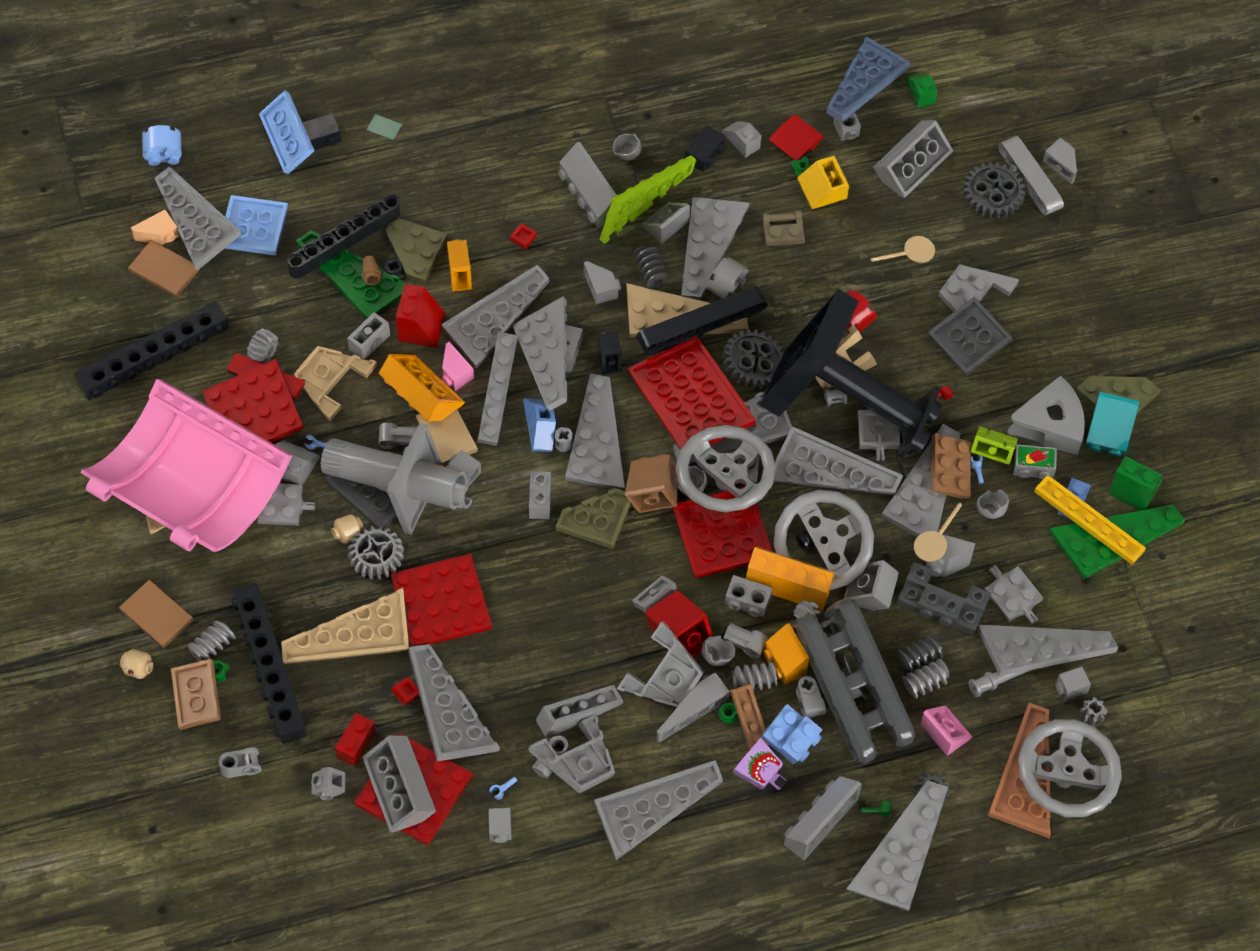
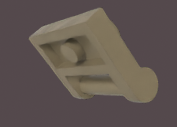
(786, 233)

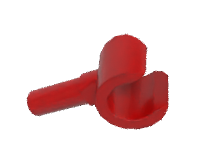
(945, 392)

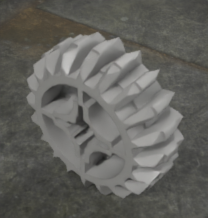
(383, 543)

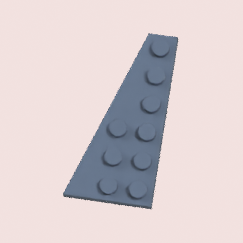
(867, 76)

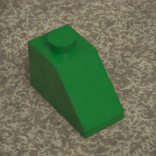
(922, 89)

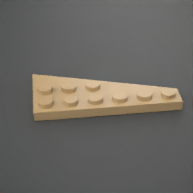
(651, 307)
(363, 631)

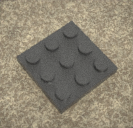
(970, 336)

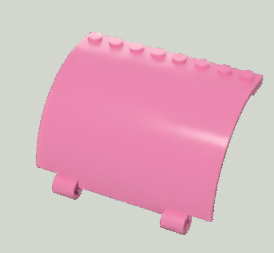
(191, 470)

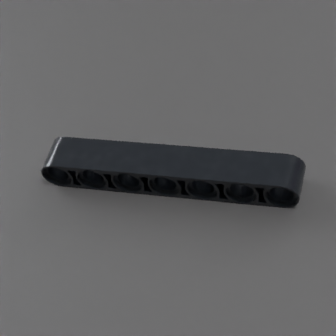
(344, 236)
(702, 320)

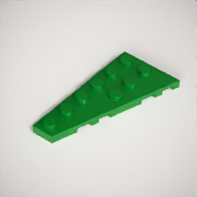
(346, 275)
(1091, 555)

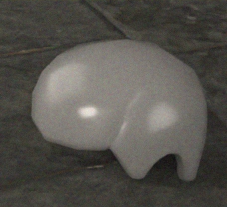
(627, 147)
(697, 476)
(993, 504)
(717, 651)

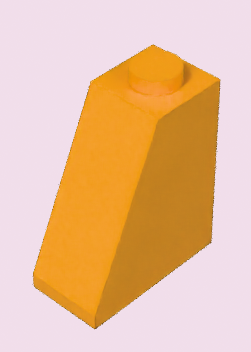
(459, 265)

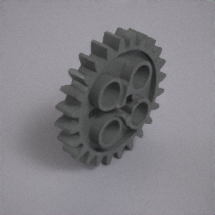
(994, 190)
(736, 357)

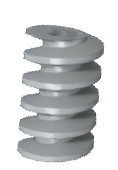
(210, 641)
(755, 676)
(925, 678)

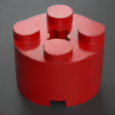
(862, 315)

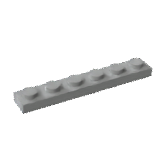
(497, 388)

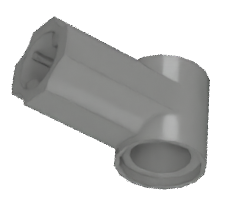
(391, 435)
(750, 642)
(540, 768)

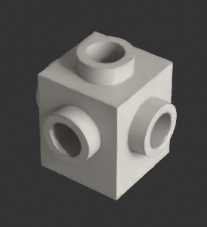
(328, 783)

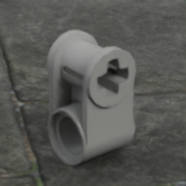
(810, 701)
(241, 763)

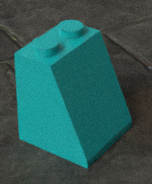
(1111, 424)

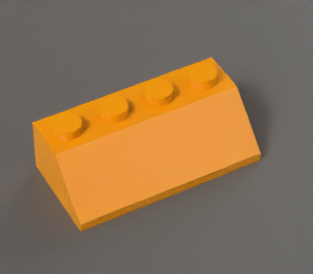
(420, 387)
(790, 577)

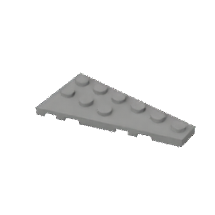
(198, 222)
(595, 449)
(914, 505)

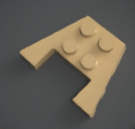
(864, 362)
(324, 370)

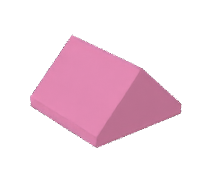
(945, 729)

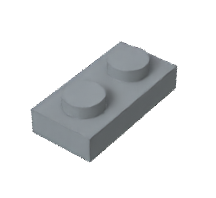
(654, 593)

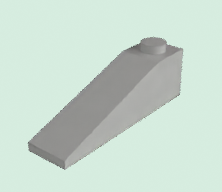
(702, 699)
(570, 712)

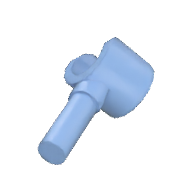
(315, 443)
(977, 466)
(502, 788)

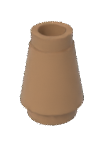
(371, 272)

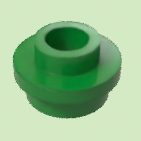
(727, 707)

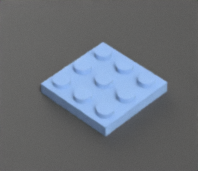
(259, 223)

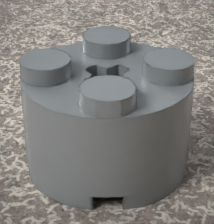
(727, 278)

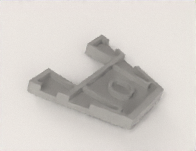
(973, 282)
(673, 677)
(583, 765)

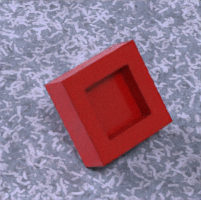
(523, 236)
(405, 691)

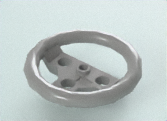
(725, 470)
(856, 522)
(1069, 770)

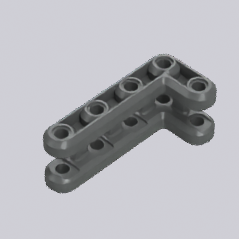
(851, 631)

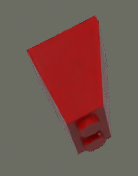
(419, 317)
(683, 619)

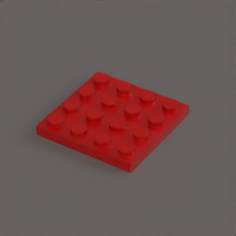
(257, 402)
(719, 539)
(442, 601)
(445, 785)

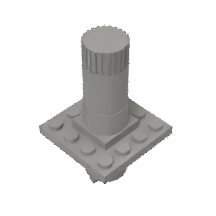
(408, 478)

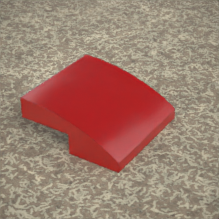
(796, 138)

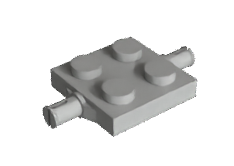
(876, 433)
(285, 506)
(1013, 594)

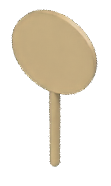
(916, 249)
(931, 544)

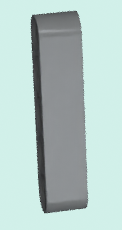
(1034, 179)

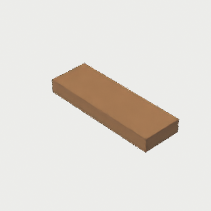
(748, 714)

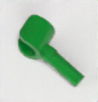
(884, 810)

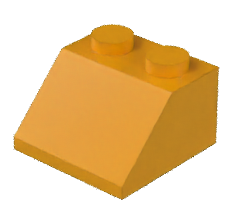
(787, 655)

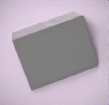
(667, 220)

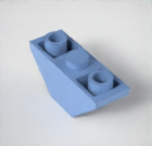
(540, 424)

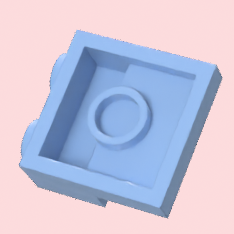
(792, 734)

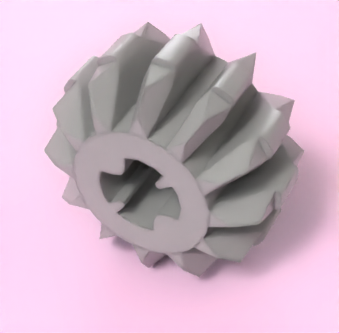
(262, 346)

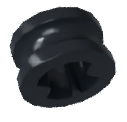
(390, 264)
(805, 540)

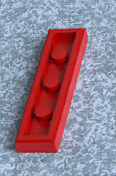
(242, 364)

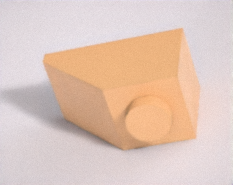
(157, 228)

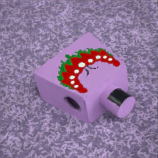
(760, 767)

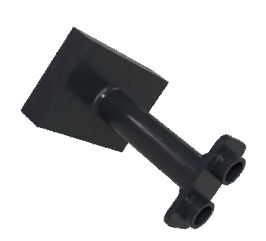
(814, 354)

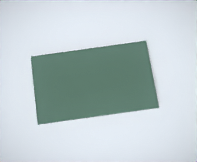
(384, 127)

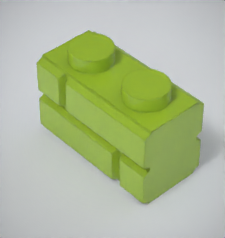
(994, 445)

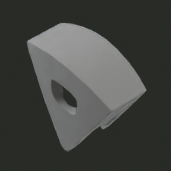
(1051, 418)

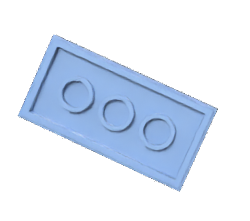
(286, 132)

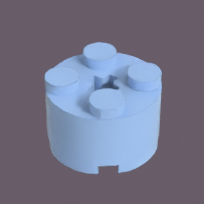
(161, 145)

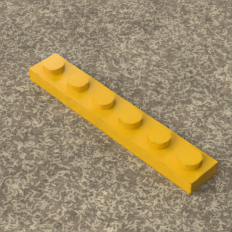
(1090, 519)

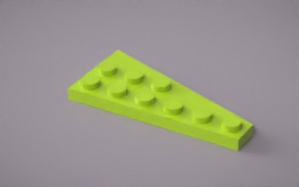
(639, 198)

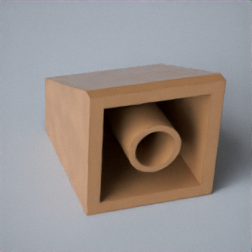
(652, 483)

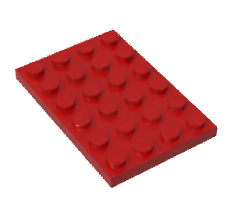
(689, 392)

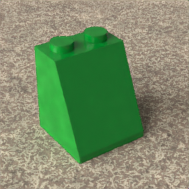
(1135, 484)

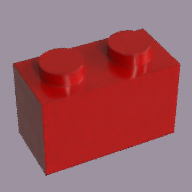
(355, 739)

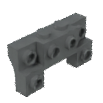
(940, 604)

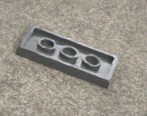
(367, 500)

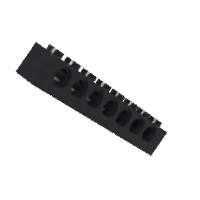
(141, 349)
(294, 727)

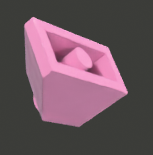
(455, 368)

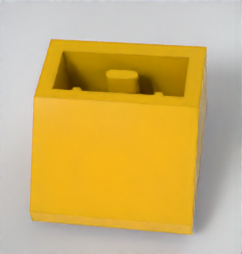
(824, 183)

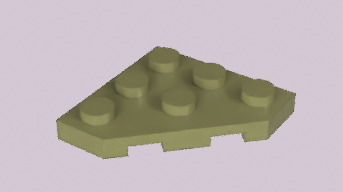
(415, 247)
(1128, 387)
(596, 518)

